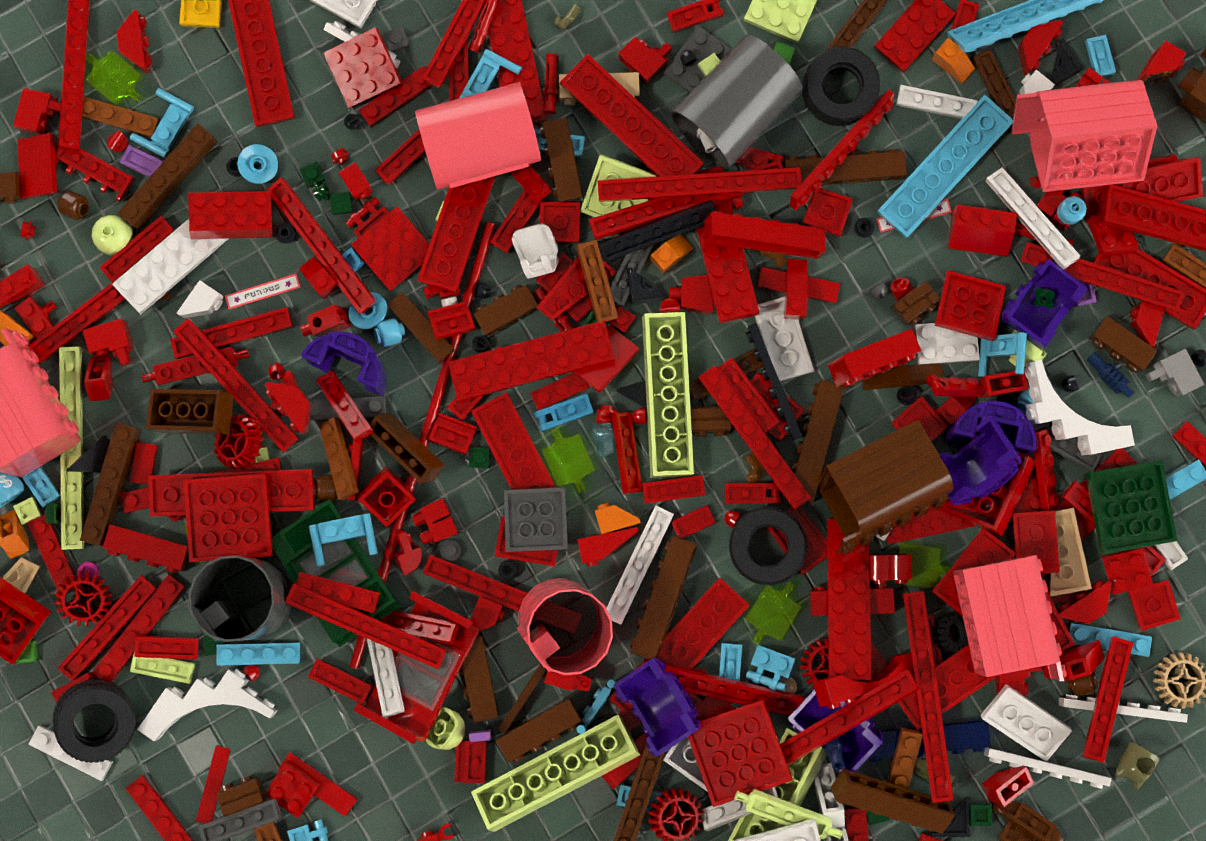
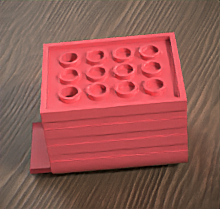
(1088, 134)
(31, 416)
(1008, 618)

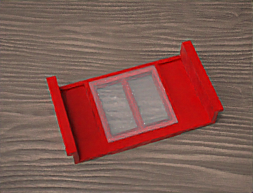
(421, 685)

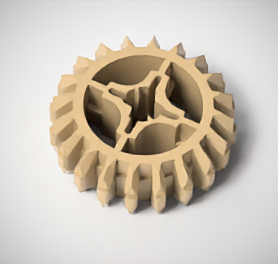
(1181, 672)

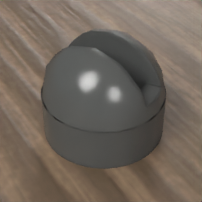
(879, 290)

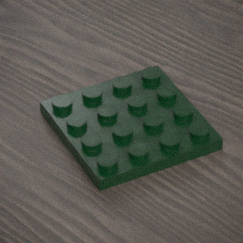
(1131, 507)

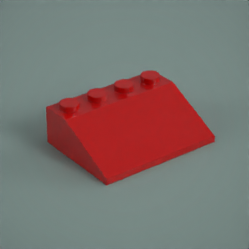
(995, 509)
(19, 620)

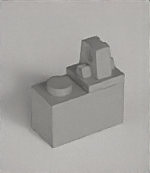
(1179, 372)

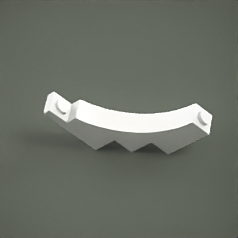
(826, 802)

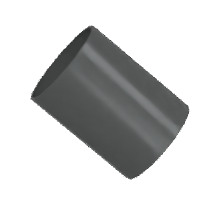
(737, 100)
(217, 616)

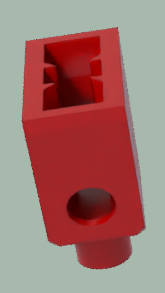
(694, 294)
(325, 321)

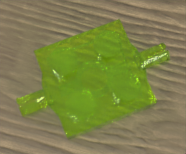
(113, 77)
(568, 460)
(925, 565)
(773, 613)

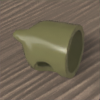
(1136, 764)

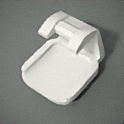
(536, 250)

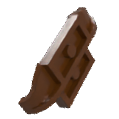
(1025, 824)

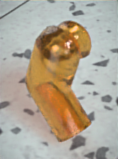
(778, 258)
(755, 468)

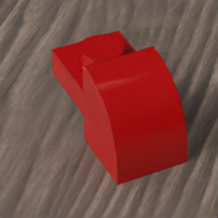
(409, 556)

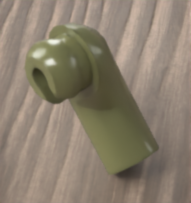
(564, 22)

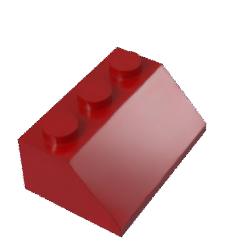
(981, 230)

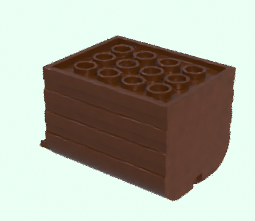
(884, 485)

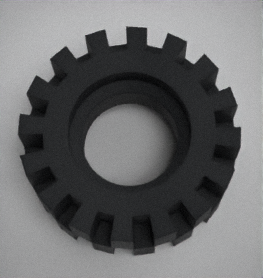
(942, 633)

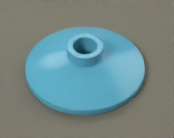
(257, 154)
(367, 321)

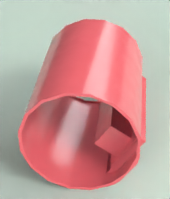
(478, 136)
(544, 645)

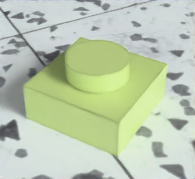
(708, 64)
(27, 510)

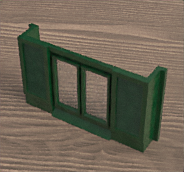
(343, 562)

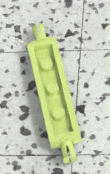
(785, 812)

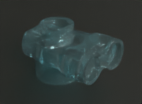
(604, 436)

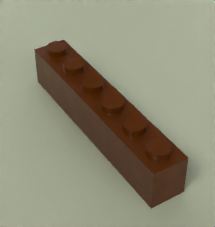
(856, 167)
(168, 177)
(817, 435)
(110, 483)
(664, 598)
(891, 801)

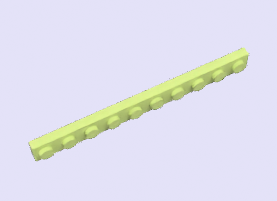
(71, 482)

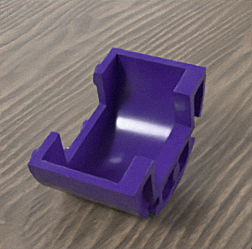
(1039, 321)
(323, 350)
(1009, 418)
(981, 464)
(660, 705)
(857, 743)

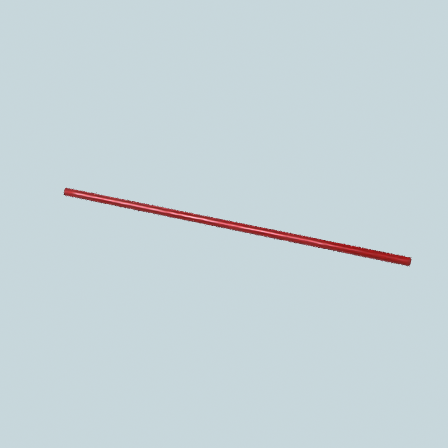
(429, 422)

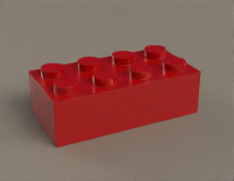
(230, 215)
(874, 359)

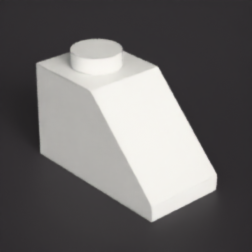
(1035, 83)
(201, 301)

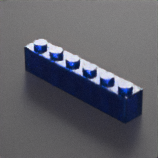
(958, 737)

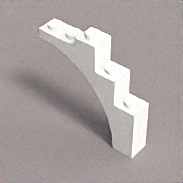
(1065, 422)
(229, 691)

